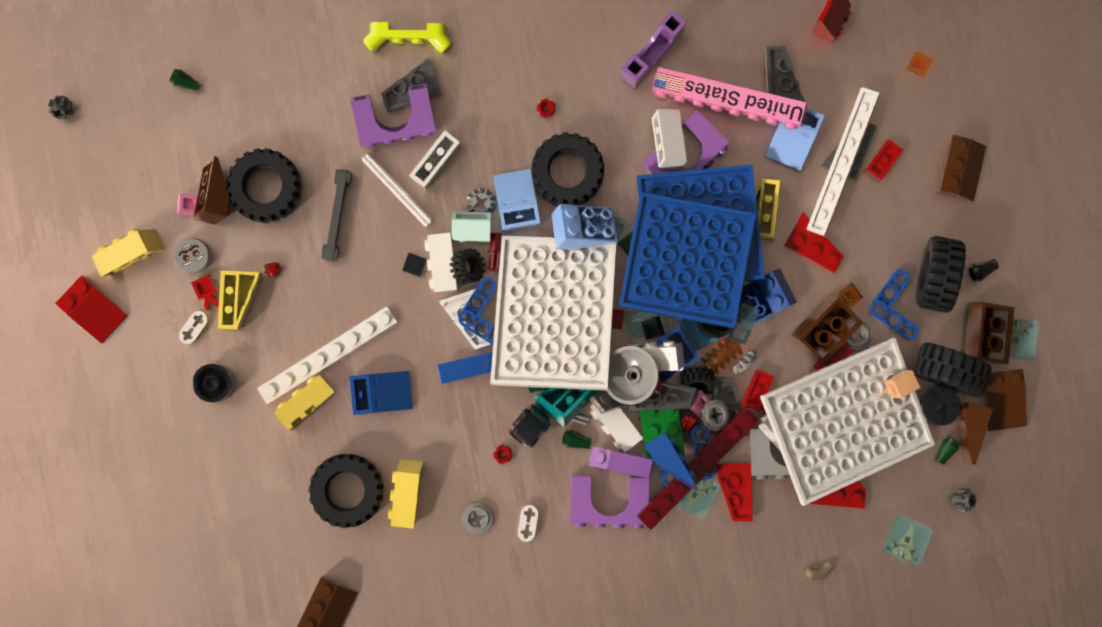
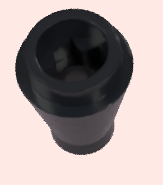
(983, 269)

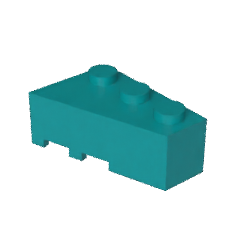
(563, 403)

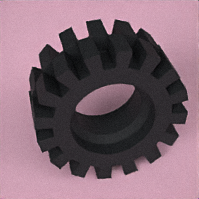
(459, 266)
(699, 378)

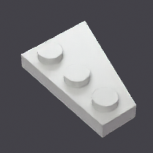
(454, 306)

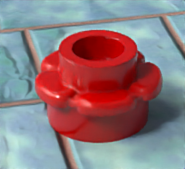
(546, 103)
(272, 268)
(688, 421)
(502, 459)

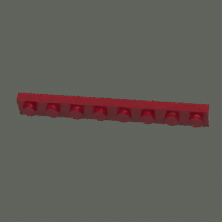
(700, 466)

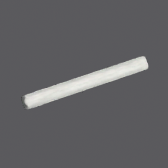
(397, 190)

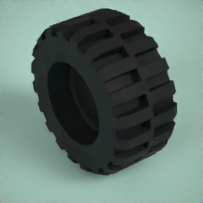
(561, 144)
(246, 167)
(941, 274)
(952, 369)
(320, 495)

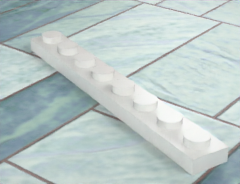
(843, 161)
(327, 355)

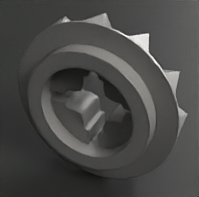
(482, 193)
(860, 344)
(745, 361)
(720, 420)
(473, 527)

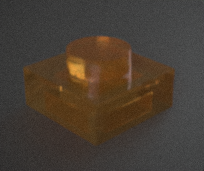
(919, 64)
(850, 295)

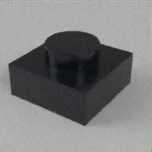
(414, 264)
(652, 328)

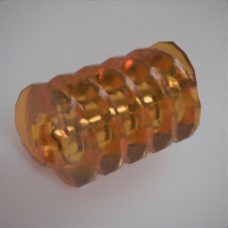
(722, 355)

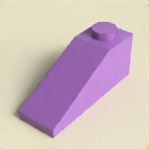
(621, 462)

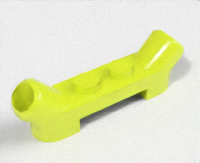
(381, 32)

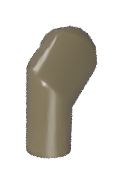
(819, 574)

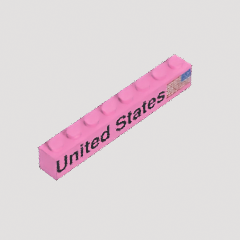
(730, 98)

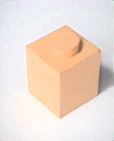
(902, 384)

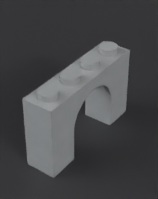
(762, 459)

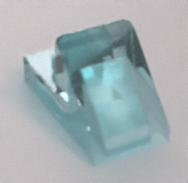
(744, 324)

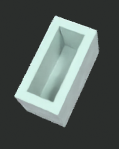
(471, 226)

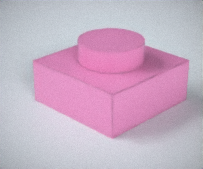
(186, 204)
(698, 403)

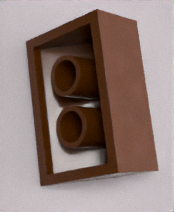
(961, 168)
(827, 328)
(989, 332)
(328, 605)

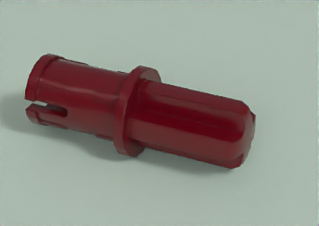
(494, 251)

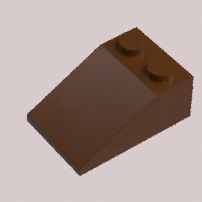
(212, 194)
(1007, 398)
(972, 429)

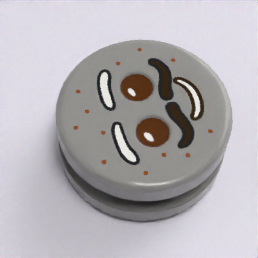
(192, 255)

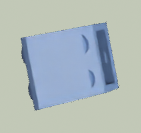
(793, 146)
(516, 200)
(583, 226)

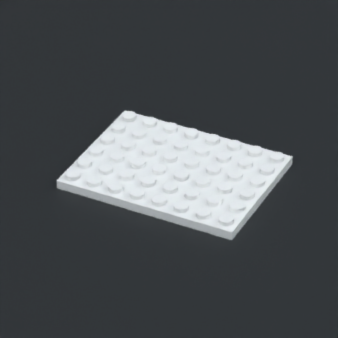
(553, 315)
(845, 422)

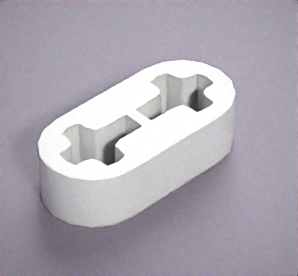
(197, 330)
(533, 522)

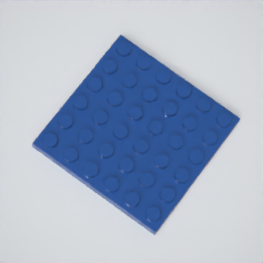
(720, 187)
(687, 260)

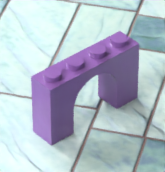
(667, 33)
(372, 131)
(707, 136)
(584, 512)

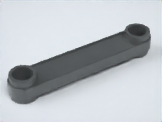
(343, 179)

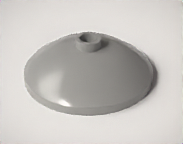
(622, 365)

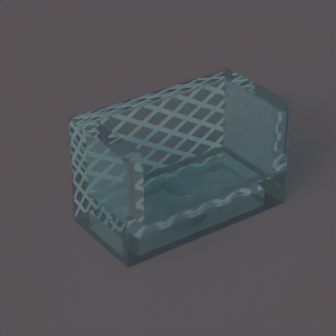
(634, 326)

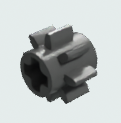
(60, 107)
(964, 500)

